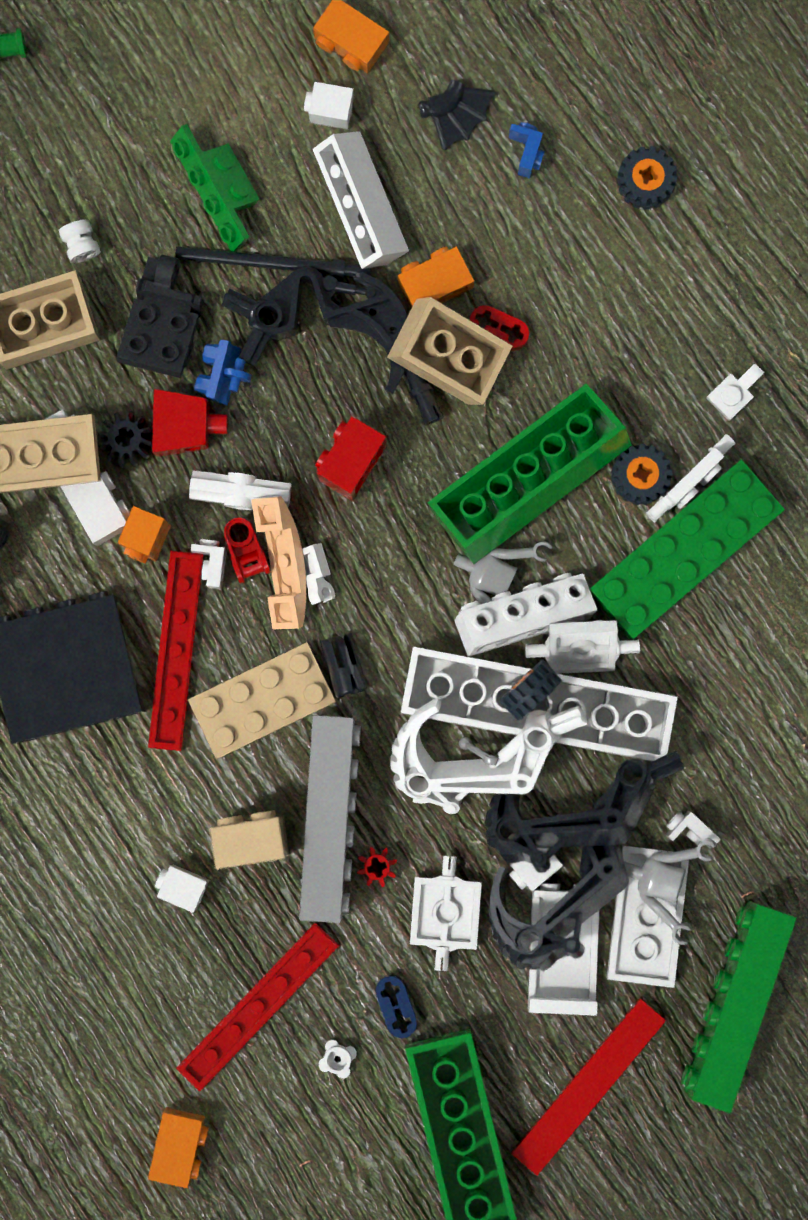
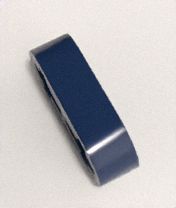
(403, 1003)

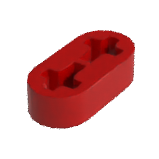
(503, 321)

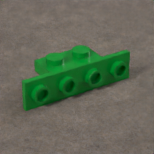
(219, 183)

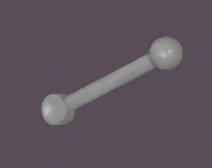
(465, 743)

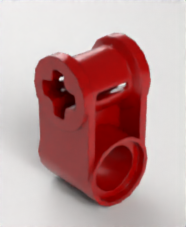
(246, 552)

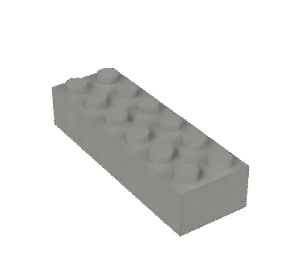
(327, 819)

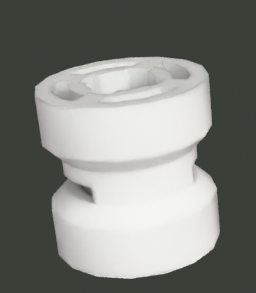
(79, 241)

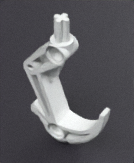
(447, 778)

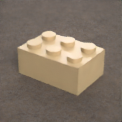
(44, 320)
(449, 351)
(249, 841)

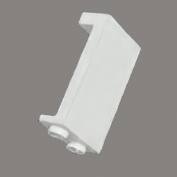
(570, 982)

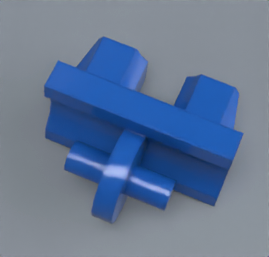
(226, 372)

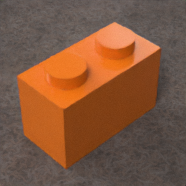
(350, 36)
(437, 278)
(143, 535)
(177, 1148)

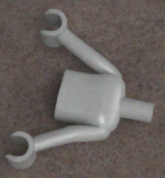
(493, 574)
(665, 881)

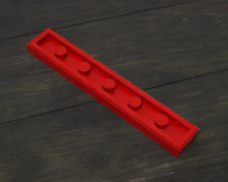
(176, 651)
(257, 1006)
(588, 1086)

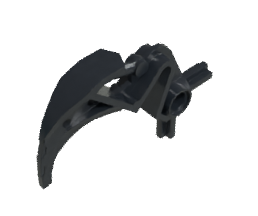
(286, 300)

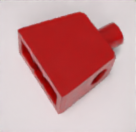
(183, 423)

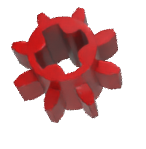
(385, 871)

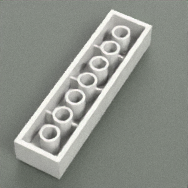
(617, 717)

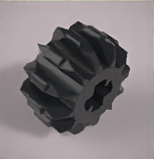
(115, 435)

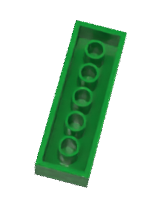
(530, 473)
(686, 550)
(737, 1006)
(459, 1128)

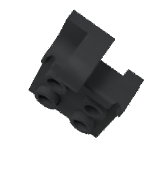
(160, 321)

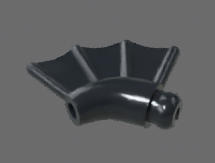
(456, 111)

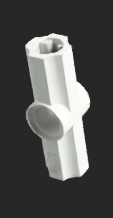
(235, 489)

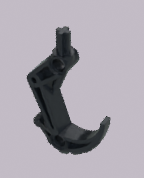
(606, 824)
(595, 890)

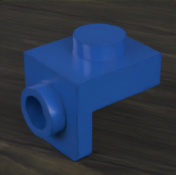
(532, 155)

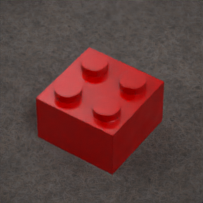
(351, 457)

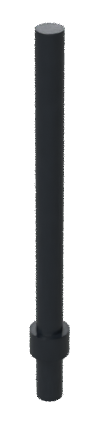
(337, 268)

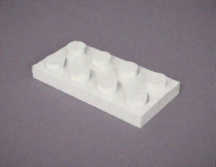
(640, 939)

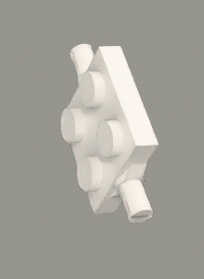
(685, 489)
(582, 647)
(445, 913)

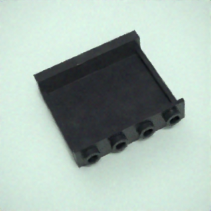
(65, 669)

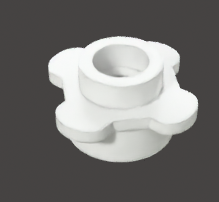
(340, 1068)

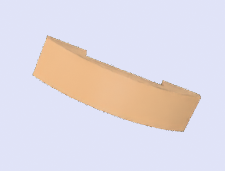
(286, 562)

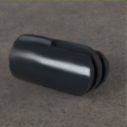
(343, 665)

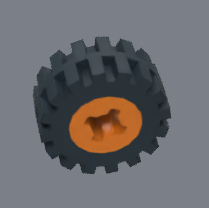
(642, 189)
(636, 487)
(530, 690)

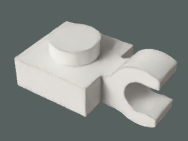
(732, 394)
(316, 569)

